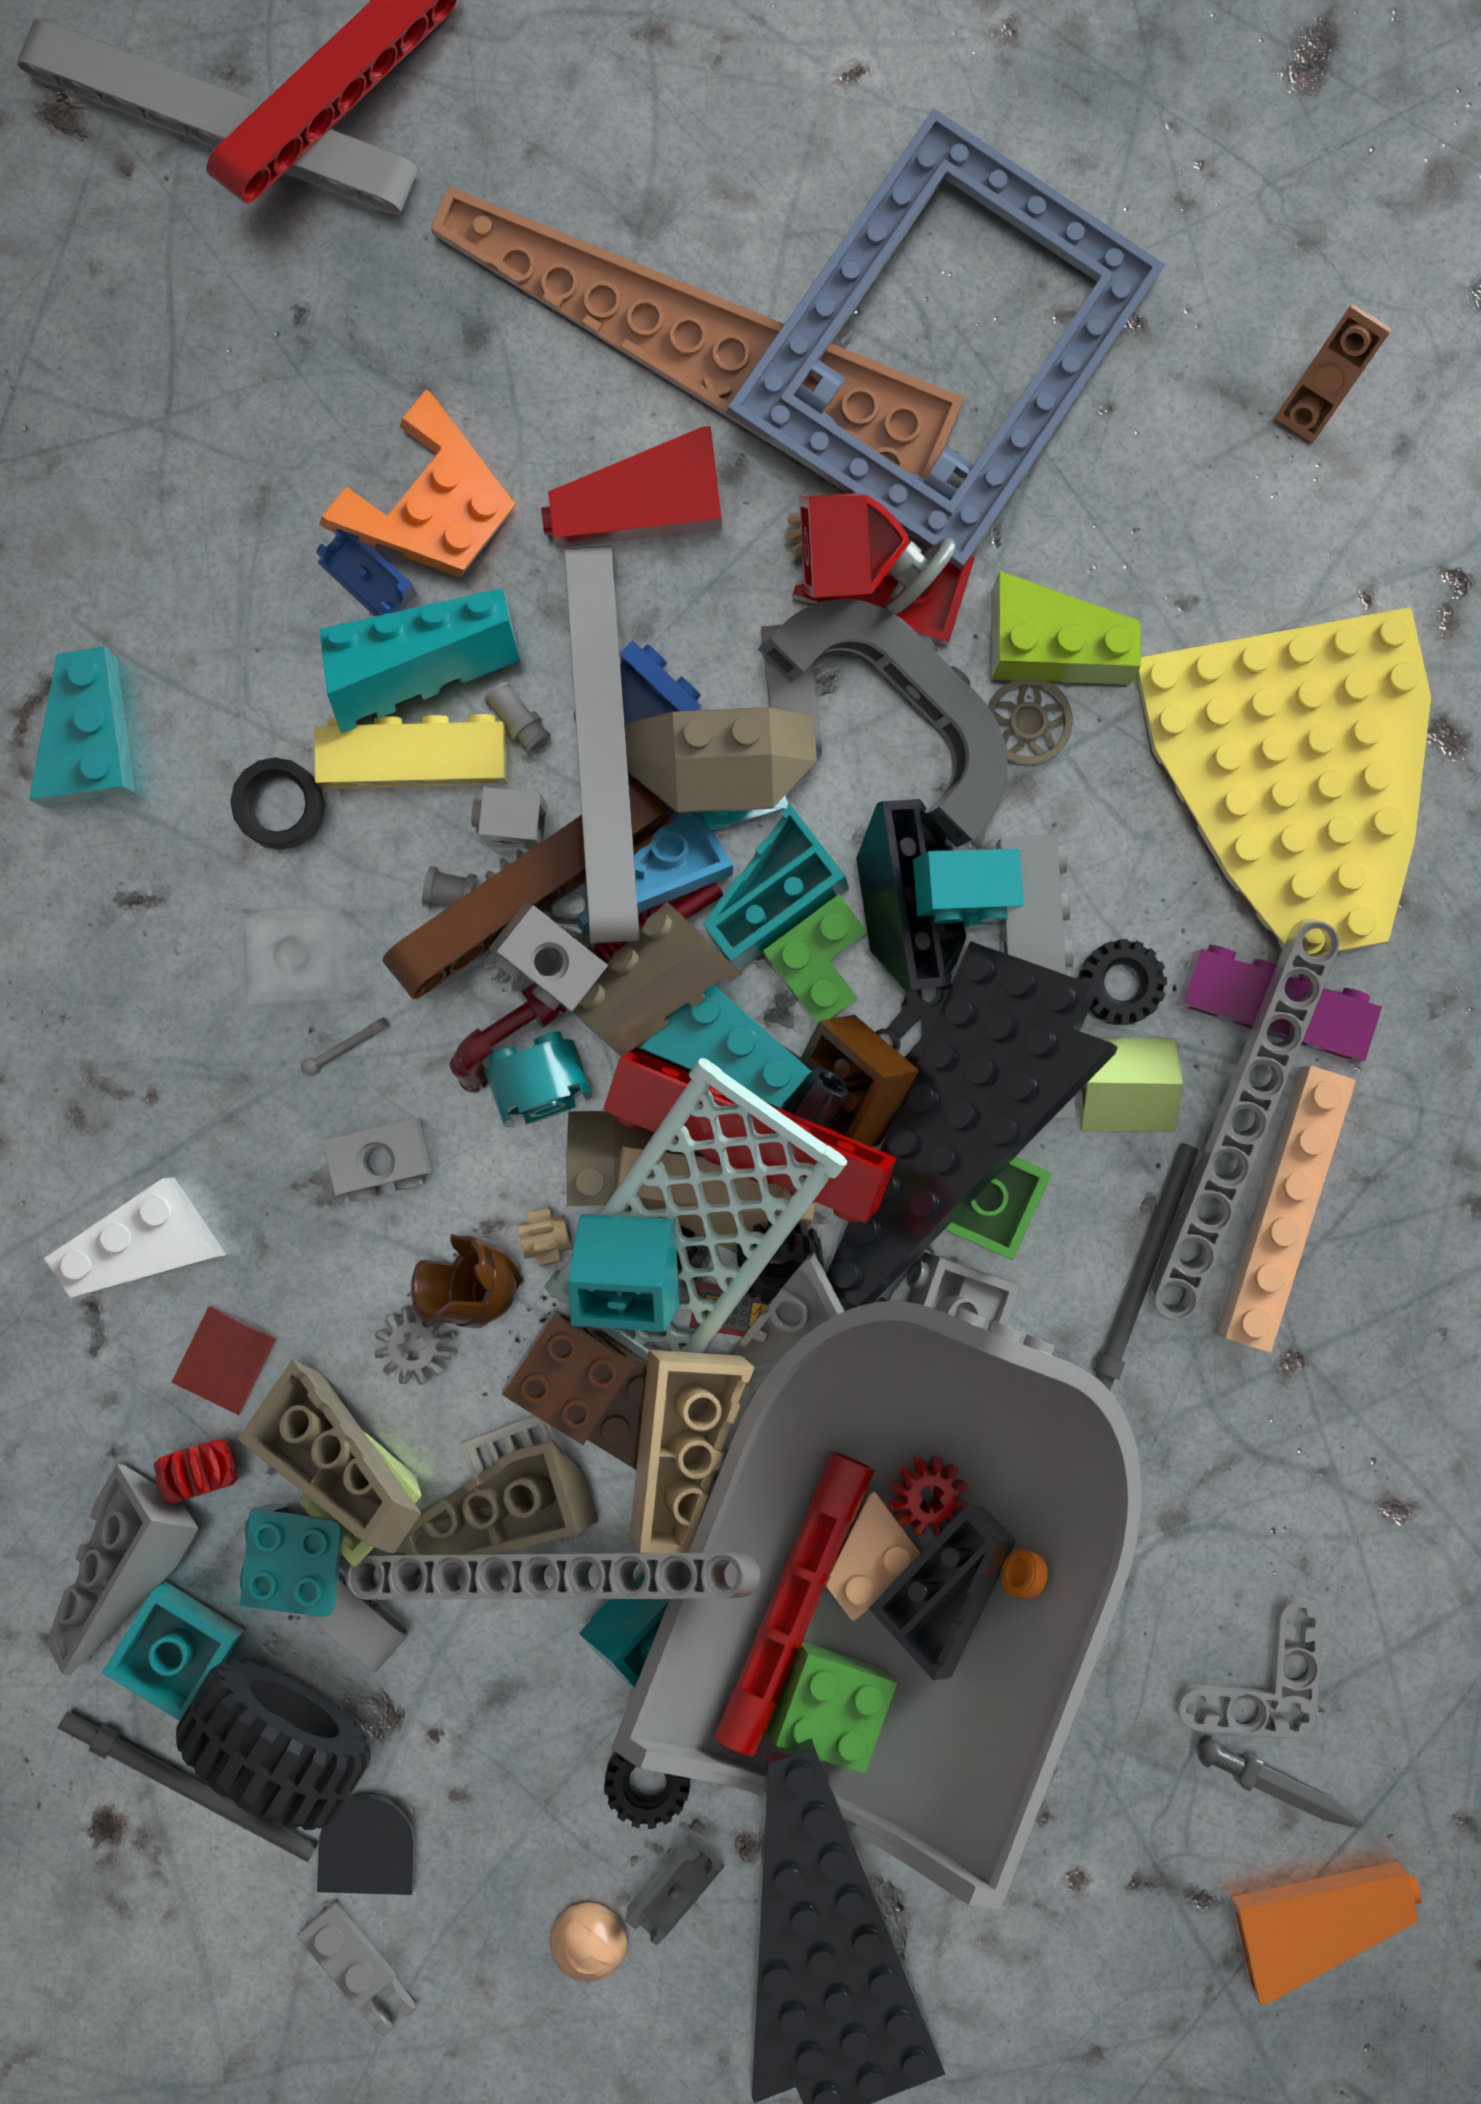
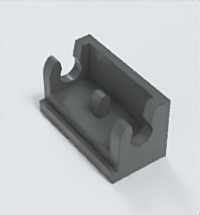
(673, 1889)

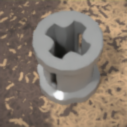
(445, 888)

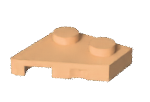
(870, 1557)

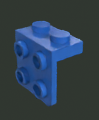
(649, 688)

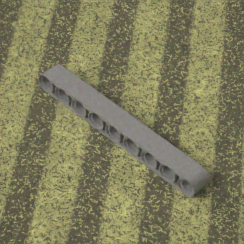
(205, 112)
(601, 746)
(1242, 1095)
(570, 1576)

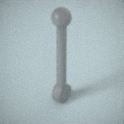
(311, 1065)

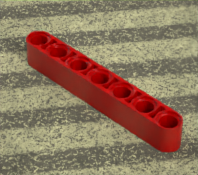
(321, 93)

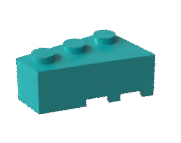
(83, 733)
(775, 891)

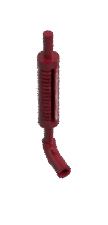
(468, 1057)

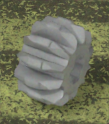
(405, 1360)

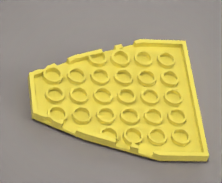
(1301, 766)

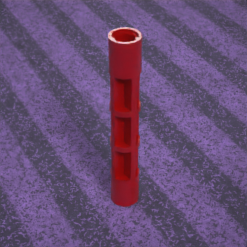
(793, 1604)

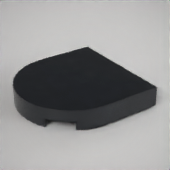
(367, 1849)

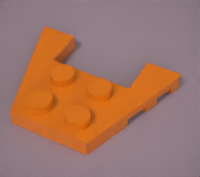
(447, 509)

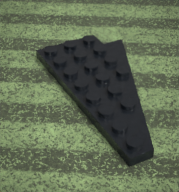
(985, 1086)
(828, 1977)

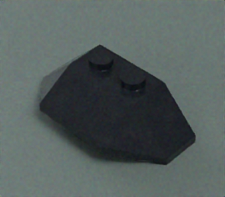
(907, 945)

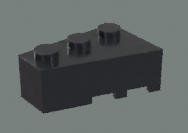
(945, 1591)

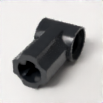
(819, 1097)

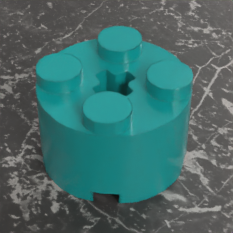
(537, 1079)

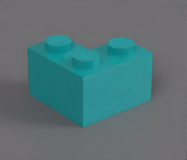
(968, 886)

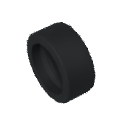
(242, 796)

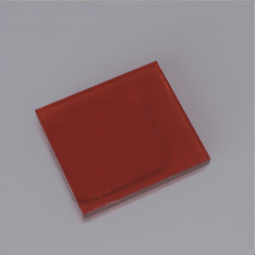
(224, 1360)

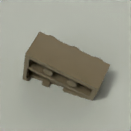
(651, 981)

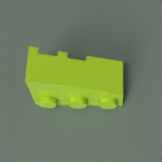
(1059, 637)

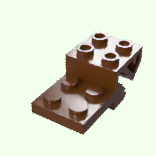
(582, 1386)

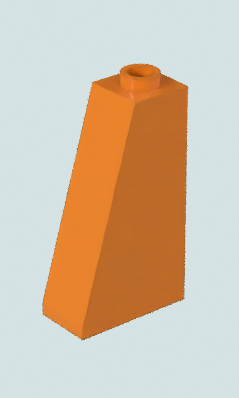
(1320, 1923)

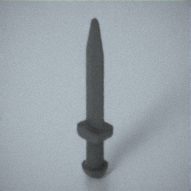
(1251, 1773)

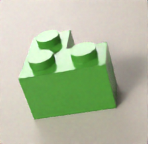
(805, 957)

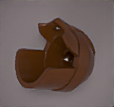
(469, 1290)

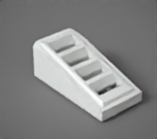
(469, 1447)

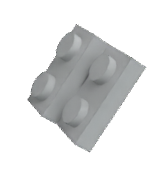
(950, 1285)

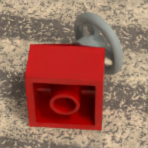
(856, 542)

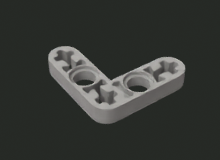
(1283, 1690)

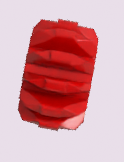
(195, 1471)
(911, 1504)

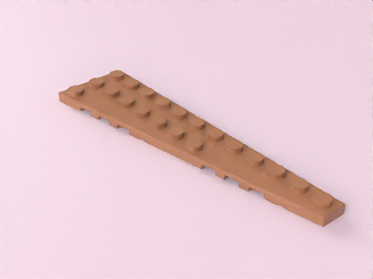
(690, 333)

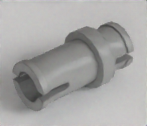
(521, 723)

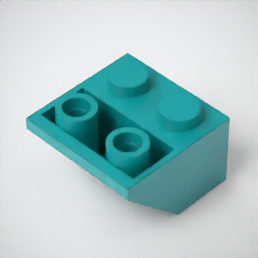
(624, 1273)

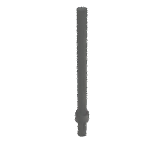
(1109, 1364)
(105, 1743)

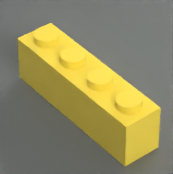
(412, 753)

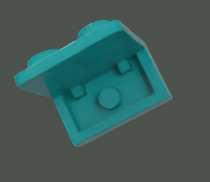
(290, 1562)

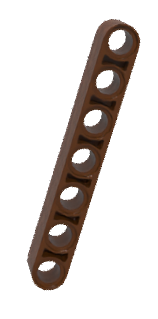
(536, 878)

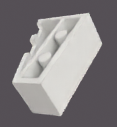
(138, 1240)

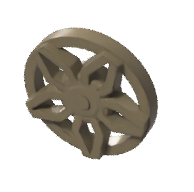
(1031, 720)

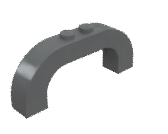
(926, 681)

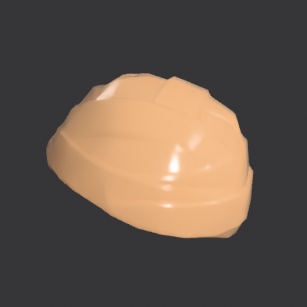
(588, 1942)

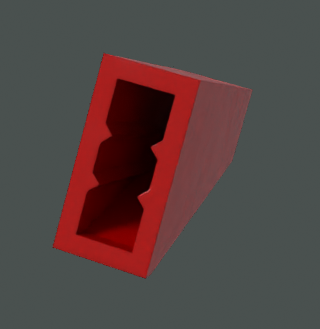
(641, 497)

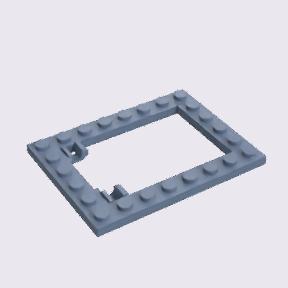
(794, 417)

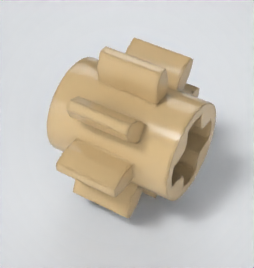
(544, 1236)

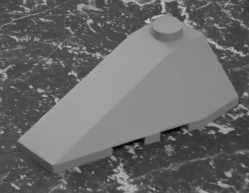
(128, 1556)

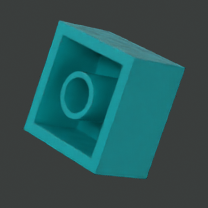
(171, 1649)

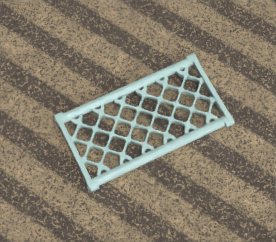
(829, 1166)

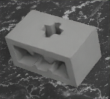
(510, 818)

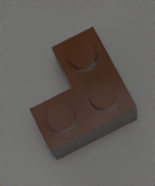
(873, 1072)

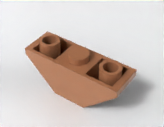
(1332, 372)

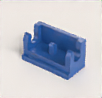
(365, 574)

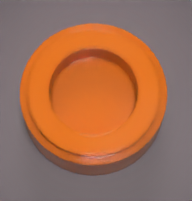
(1024, 1574)

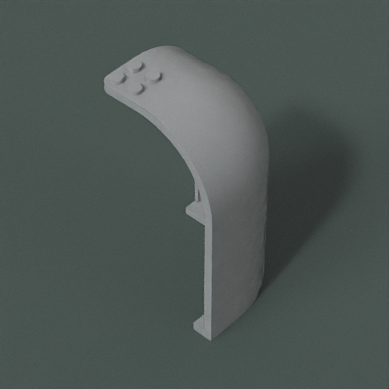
(1041, 1452)

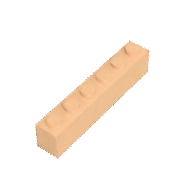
(1285, 1207)

